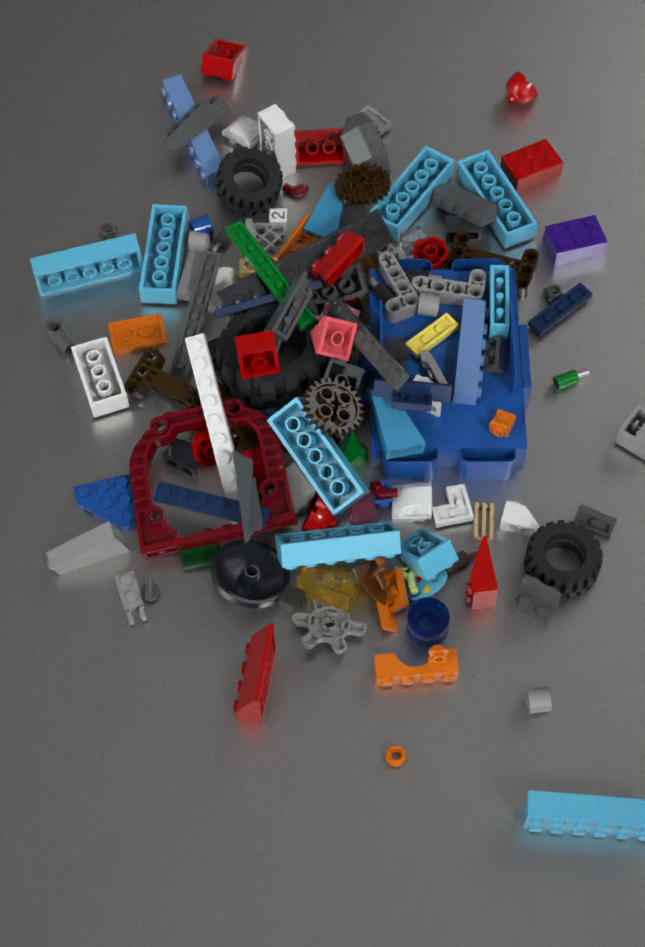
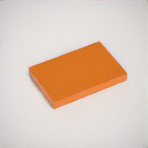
(137, 334)

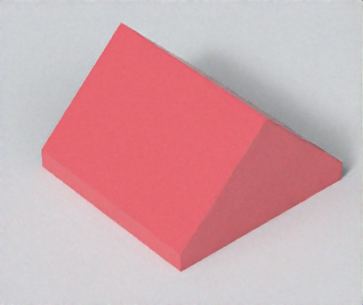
(333, 337)

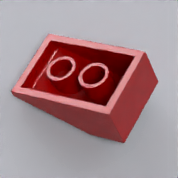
(222, 59)
(482, 586)

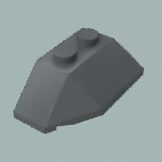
(364, 142)

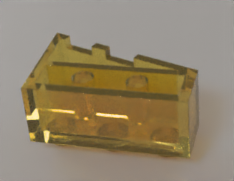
(331, 586)

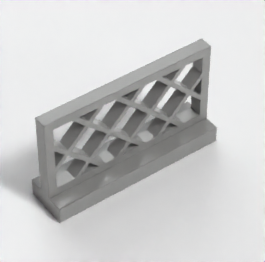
(268, 228)

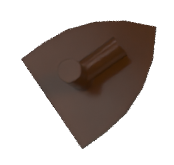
(372, 580)

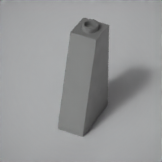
(87, 549)

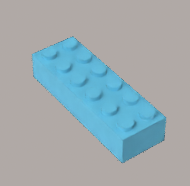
(485, 178)
(414, 190)
(164, 254)
(87, 264)
(318, 458)
(338, 544)
(584, 814)

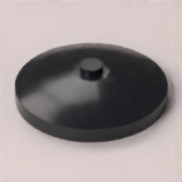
(249, 574)

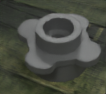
(108, 231)
(553, 288)

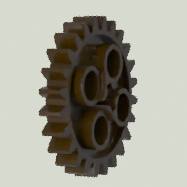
(362, 185)
(349, 410)

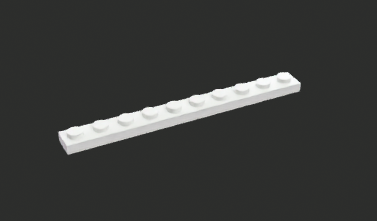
(213, 412)

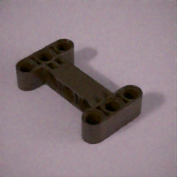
(524, 268)
(161, 381)

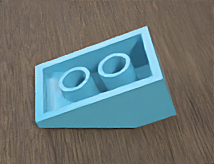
(427, 553)

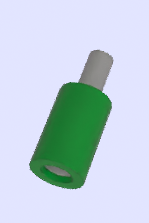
(568, 378)

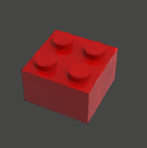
(257, 354)

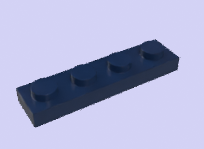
(560, 309)

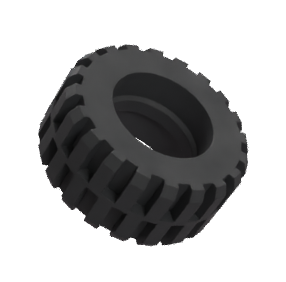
(254, 162)
(568, 537)

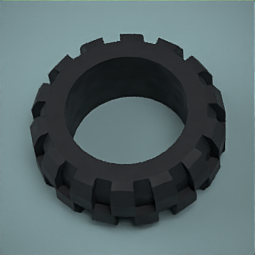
(272, 389)

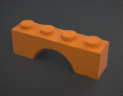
(391, 670)

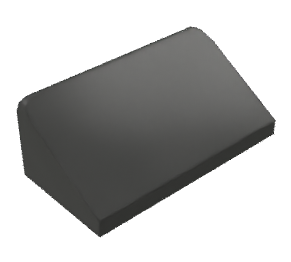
(495, 355)

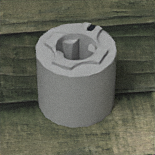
(428, 305)
(538, 700)

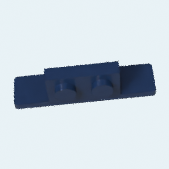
(413, 394)

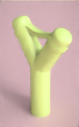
(409, 577)

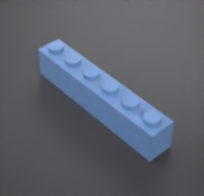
(469, 352)

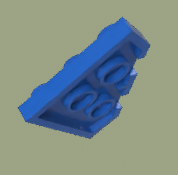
(109, 500)

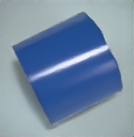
(202, 224)

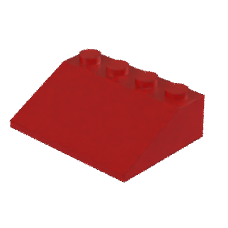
(256, 676)

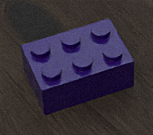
(575, 240)

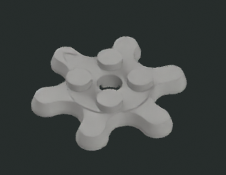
(319, 633)

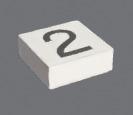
(278, 215)

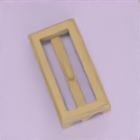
(484, 507)

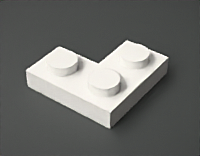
(456, 511)

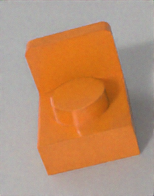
(502, 423)

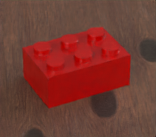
(531, 165)

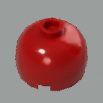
(520, 90)
(432, 249)
(202, 448)
(318, 517)

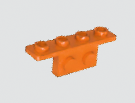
(296, 241)
(396, 598)

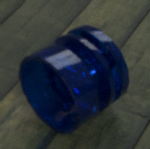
(430, 612)

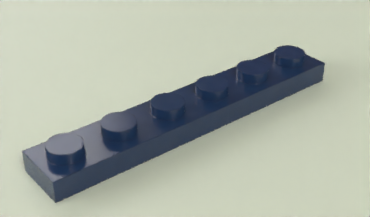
(258, 300)
(202, 502)

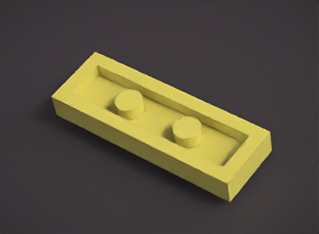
(432, 335)

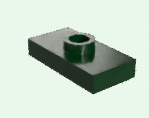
(198, 556)

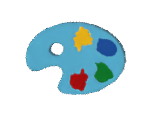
(427, 587)

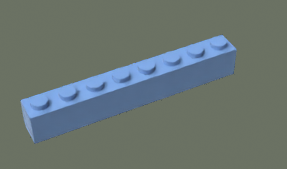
(200, 146)

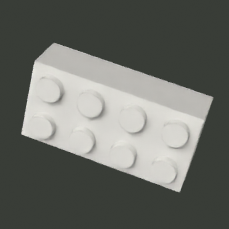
(278, 138)
(100, 377)

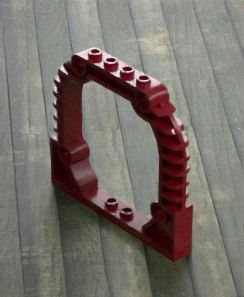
(160, 539)

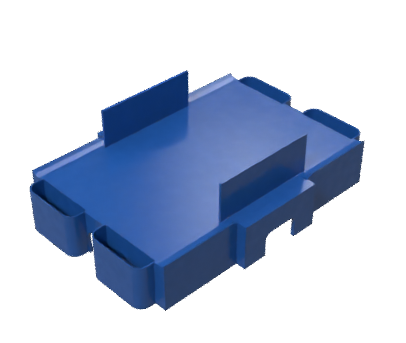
(462, 432)

